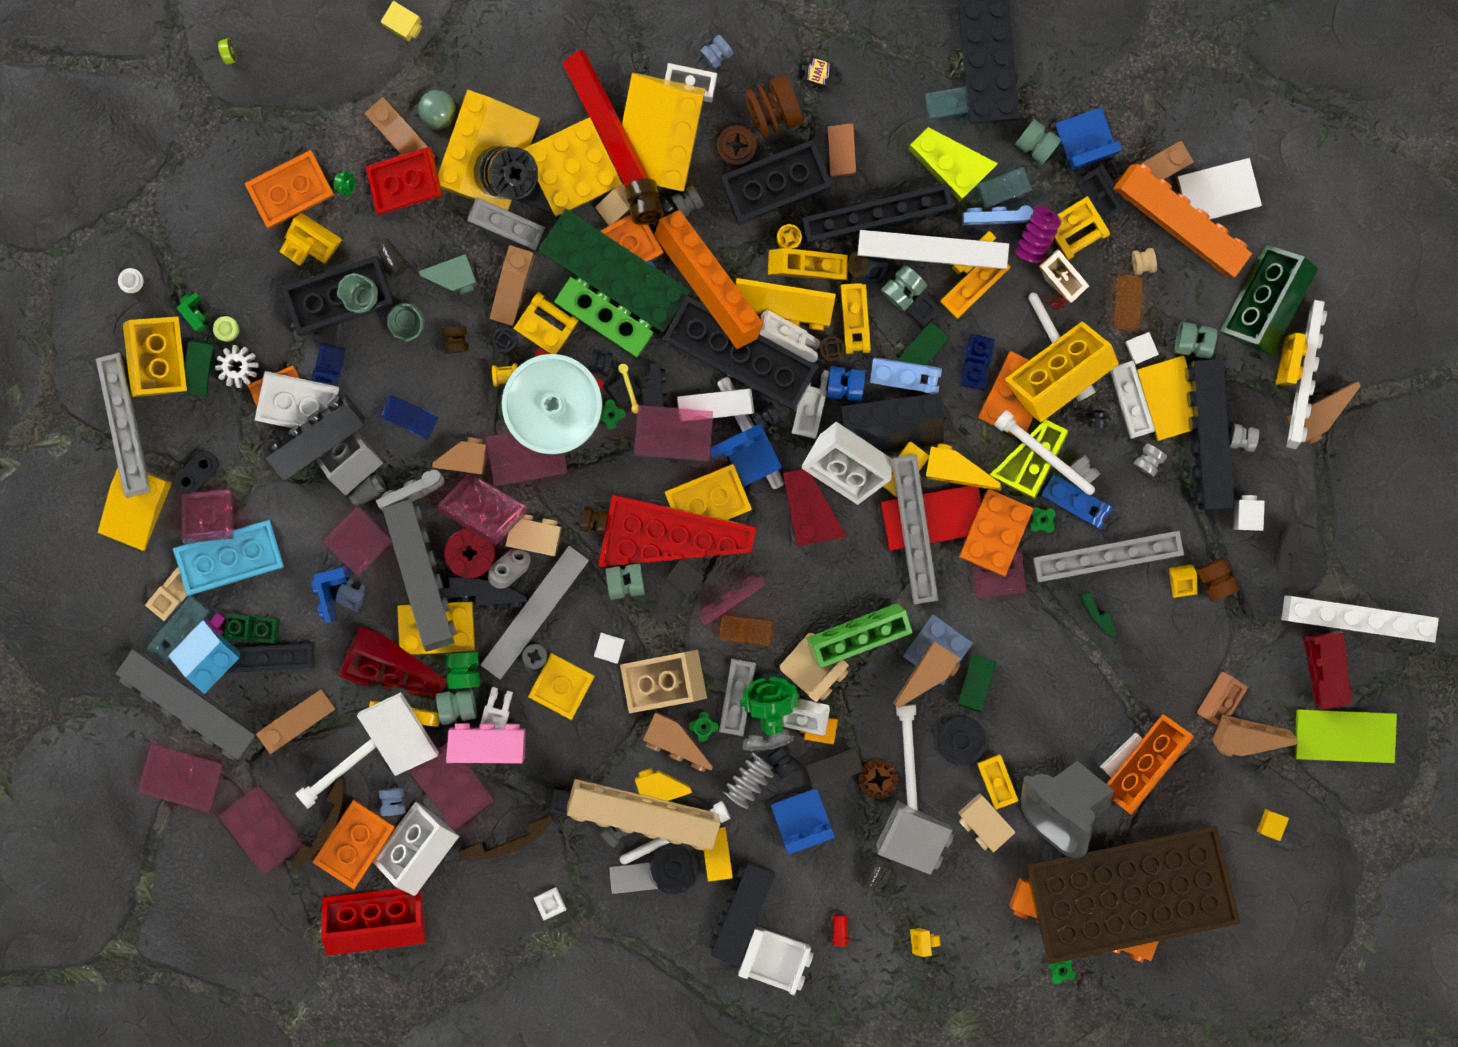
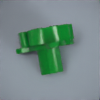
(770, 702)

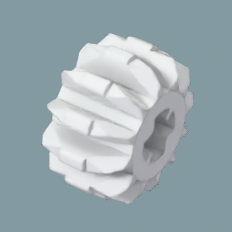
(240, 357)

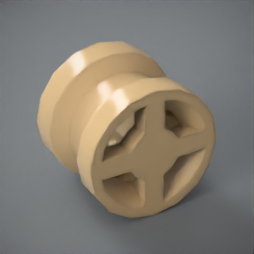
(1144, 261)

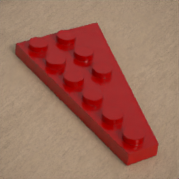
(655, 532)

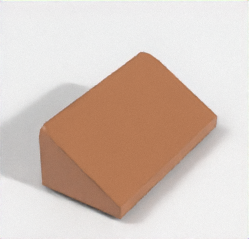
(841, 150)
(1222, 698)

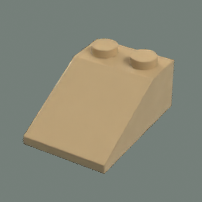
(663, 681)

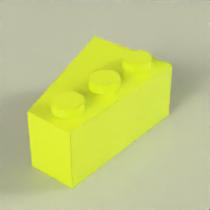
(951, 162)
(1025, 468)

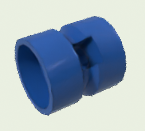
(854, 387)

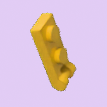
(855, 317)

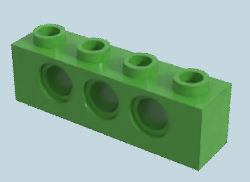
(632, 344)
(859, 635)

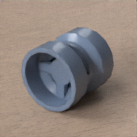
(716, 52)
(388, 798)

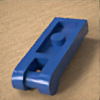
(1075, 501)

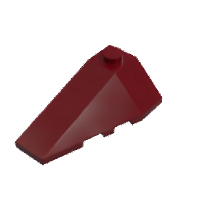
(381, 661)

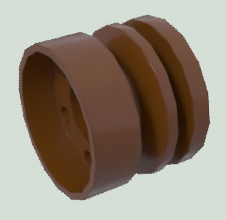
(774, 106)

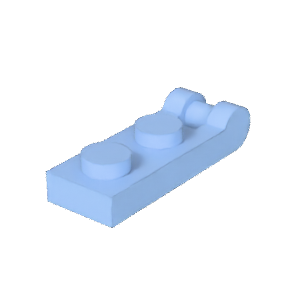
(999, 215)
(905, 375)

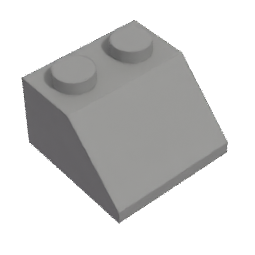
(349, 462)

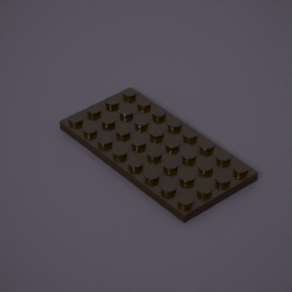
(1132, 895)

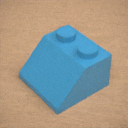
(204, 656)

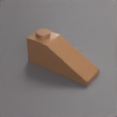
(394, 127)
(1167, 162)
(512, 285)
(1326, 411)
(931, 670)
(295, 721)
(1249, 737)

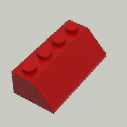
(372, 921)

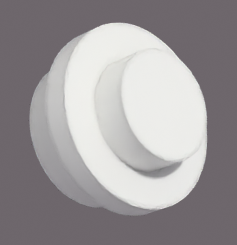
(130, 280)

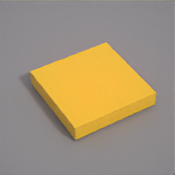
(561, 686)

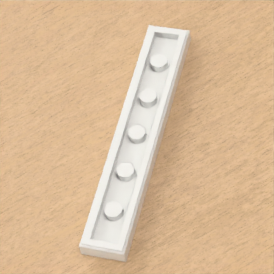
(933, 249)

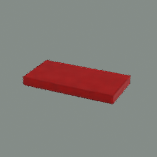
(947, 515)

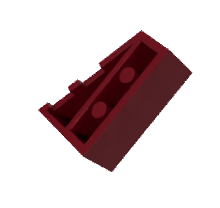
(809, 510)
(1328, 669)

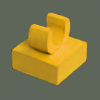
(296, 247)
(923, 941)

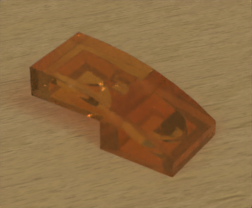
(1128, 302)
(746, 630)

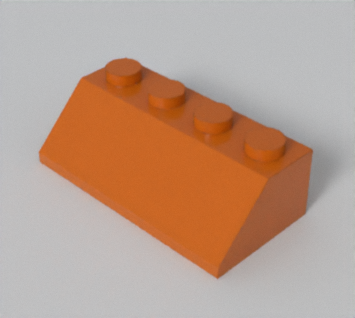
(1148, 763)

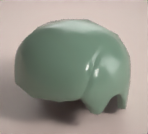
(437, 110)
(357, 293)
(405, 321)

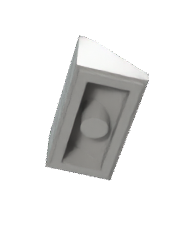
(630, 878)

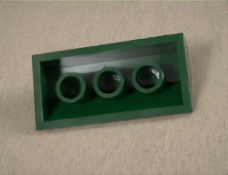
(1269, 299)

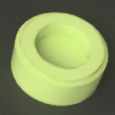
(226, 328)

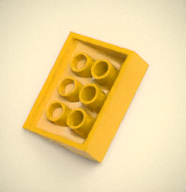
(479, 126)
(663, 127)

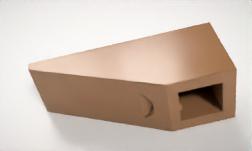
(672, 737)

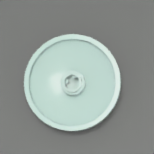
(552, 404)

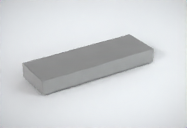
(505, 224)
(733, 715)

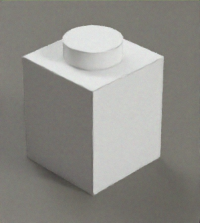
(1248, 513)

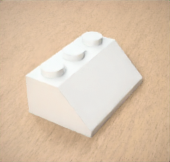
(848, 463)
(415, 849)

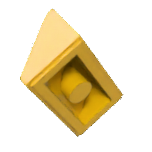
(324, 240)

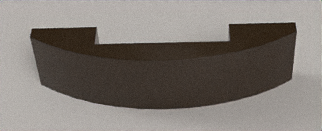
(336, 797)
(479, 850)

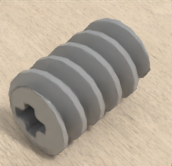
(749, 781)

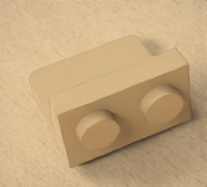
(808, 675)

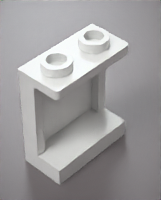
(775, 960)

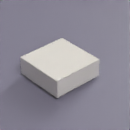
(1141, 348)
(609, 648)
(550, 903)

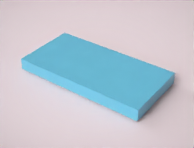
(228, 560)

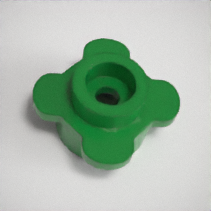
(344, 183)
(617, 414)
(1036, 523)
(703, 733)
(1060, 976)

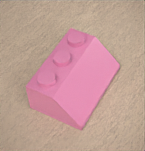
(486, 744)

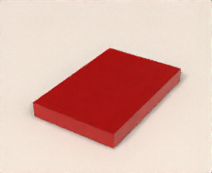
(404, 181)

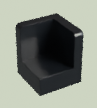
(867, 269)

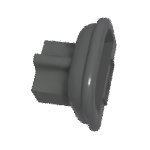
(1065, 807)

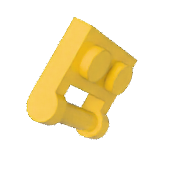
(1075, 219)
(540, 330)

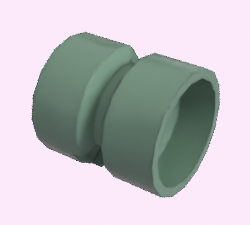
(1038, 142)
(904, 287)
(1189, 334)
(616, 584)
(457, 705)

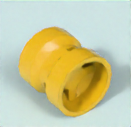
(790, 234)

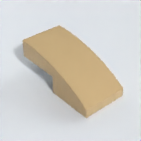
(168, 596)

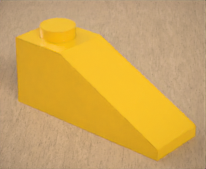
(807, 264)
(952, 467)

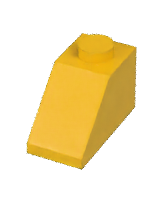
(660, 785)

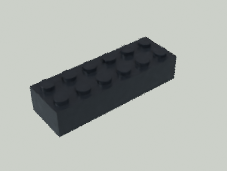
(757, 365)

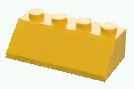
(790, 303)
(1062, 371)

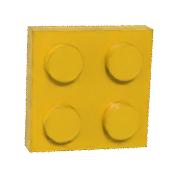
(1292, 352)

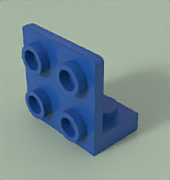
(1087, 139)
(750, 454)
(321, 587)
(802, 821)

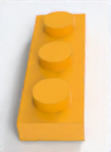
(970, 289)

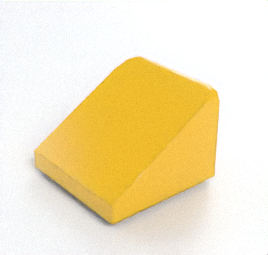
(1183, 581)
(1272, 825)

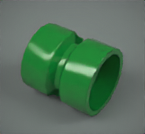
(462, 669)

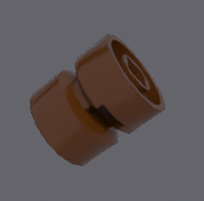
(1218, 579)

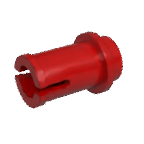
(840, 930)

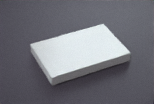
(1222, 189)
(291, 400)
(398, 734)

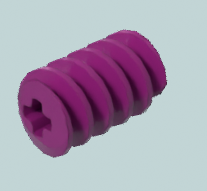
(1039, 235)

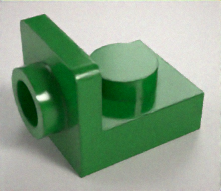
(194, 317)

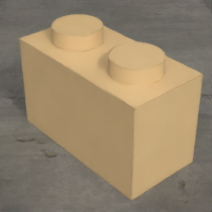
(535, 536)
(986, 822)

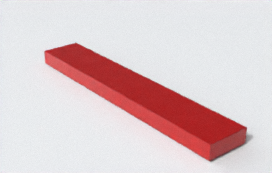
(604, 118)

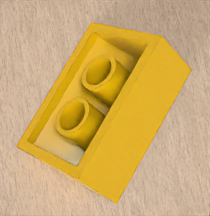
(154, 356)

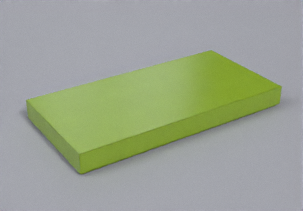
(1345, 736)

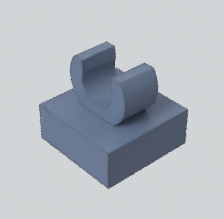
(350, 597)

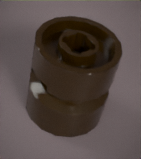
(644, 201)

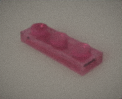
(730, 599)

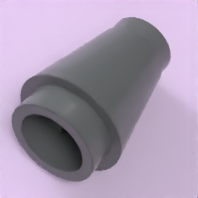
(368, 490)

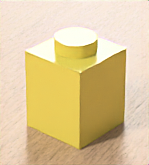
(402, 22)

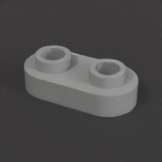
(510, 566)

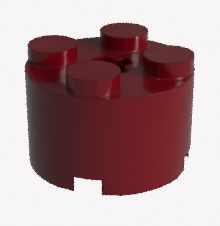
(461, 564)

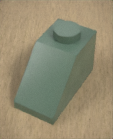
(452, 275)

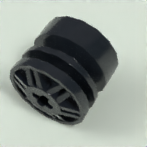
(493, 172)

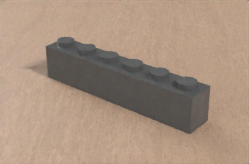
(418, 575)
(186, 703)

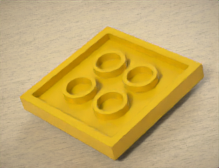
(573, 167)

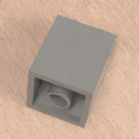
(914, 838)

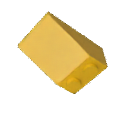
(135, 517)

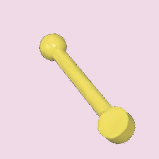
(623, 368)

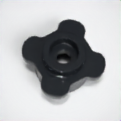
(1098, 419)

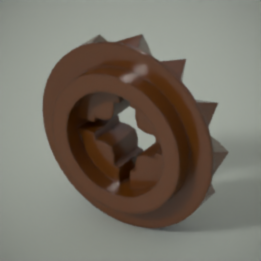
(746, 138)
(885, 769)

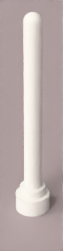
(1052, 333)
(1008, 423)
(906, 715)
(309, 794)
(630, 856)

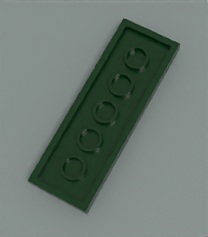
(614, 270)

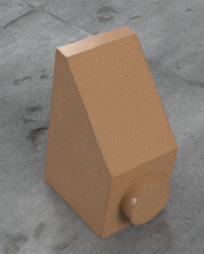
(464, 457)

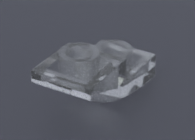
(756, 742)

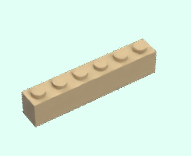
(643, 815)

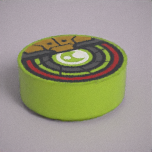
(227, 51)

